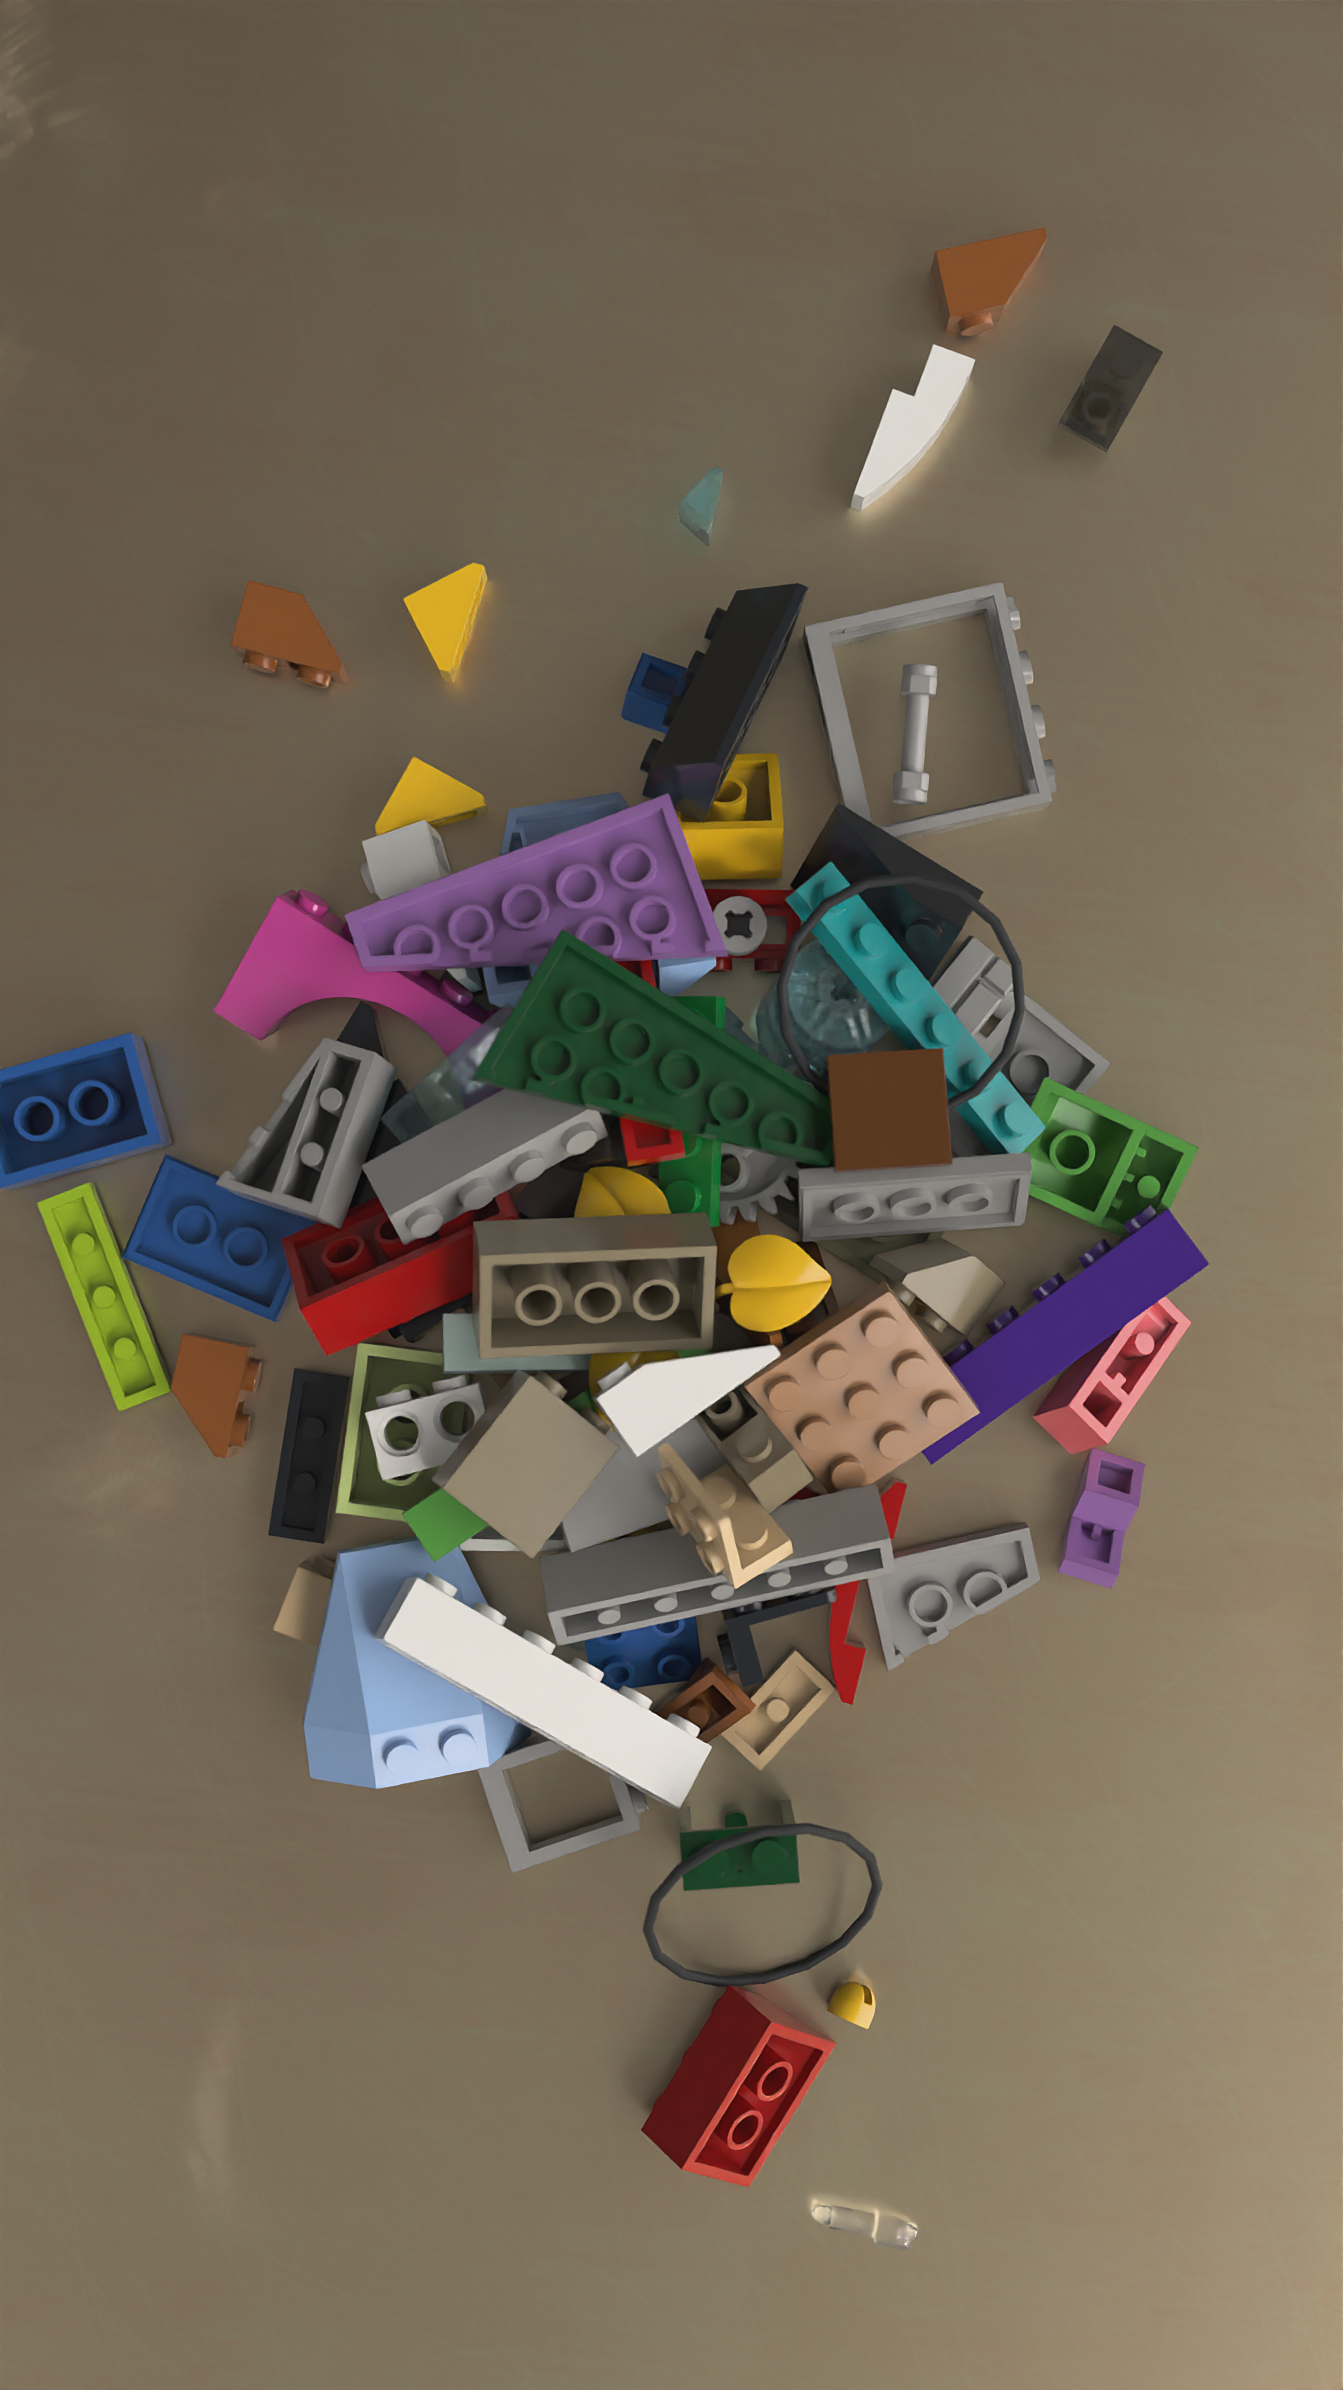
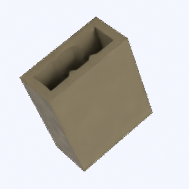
(527, 1460)

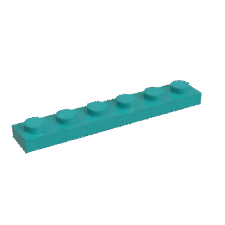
(915, 1011)

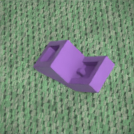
(1100, 1516)

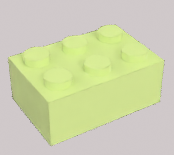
(380, 1371)

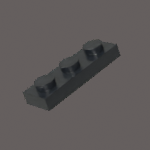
(310, 1455)

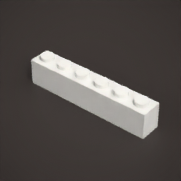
(543, 1691)

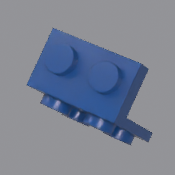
(647, 1654)

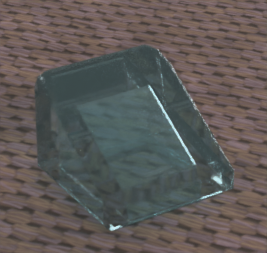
(700, 505)

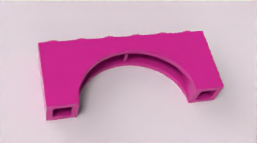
(311, 956)

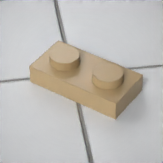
(781, 1708)

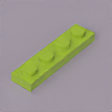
(105, 1296)

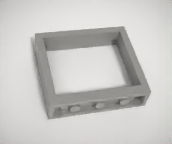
(1013, 673)

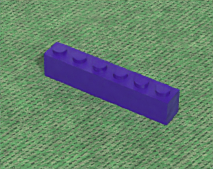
(1070, 1317)

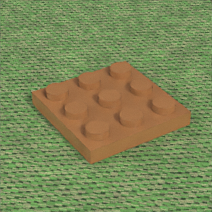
(861, 1392)

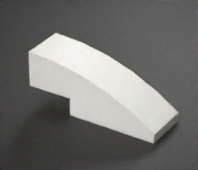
(912, 424)

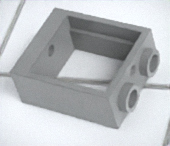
(511, 1823)

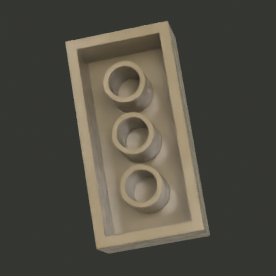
(593, 1285)

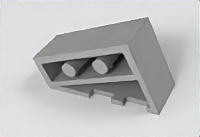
(318, 1135)

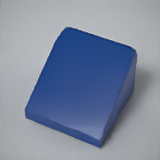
(652, 691)

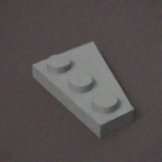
(947, 1585)

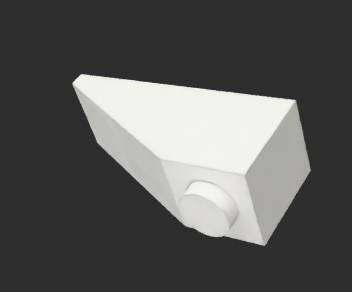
(406, 861)
(664, 1394)

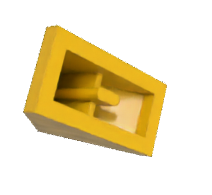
(446, 615)
(431, 797)

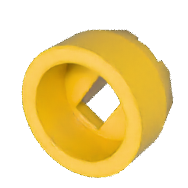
(853, 2003)

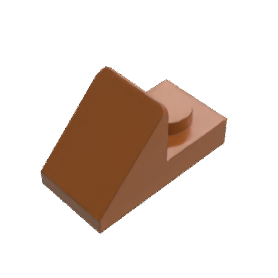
(707, 1701)

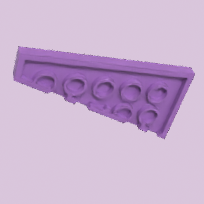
(610, 883)

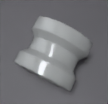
(737, 939)

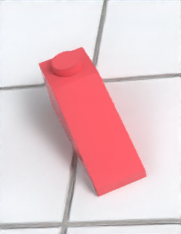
(1109, 1379)

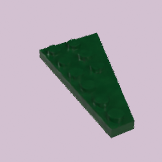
(629, 1051)

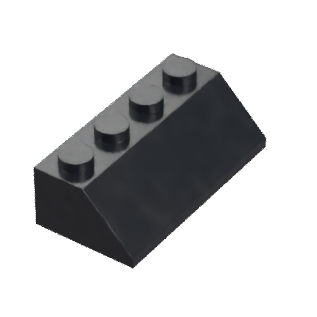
(722, 697)

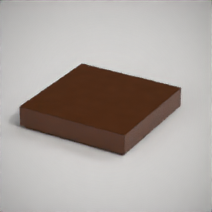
(888, 1110)

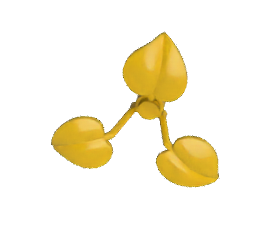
(770, 1274)

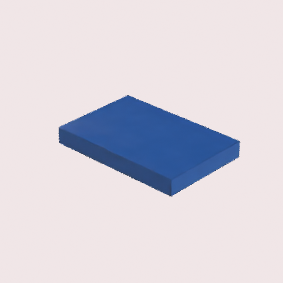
(214, 1239)

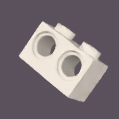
(434, 1439)

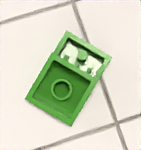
(1101, 1159)

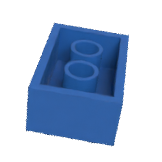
(78, 1111)

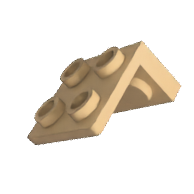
(723, 1518)

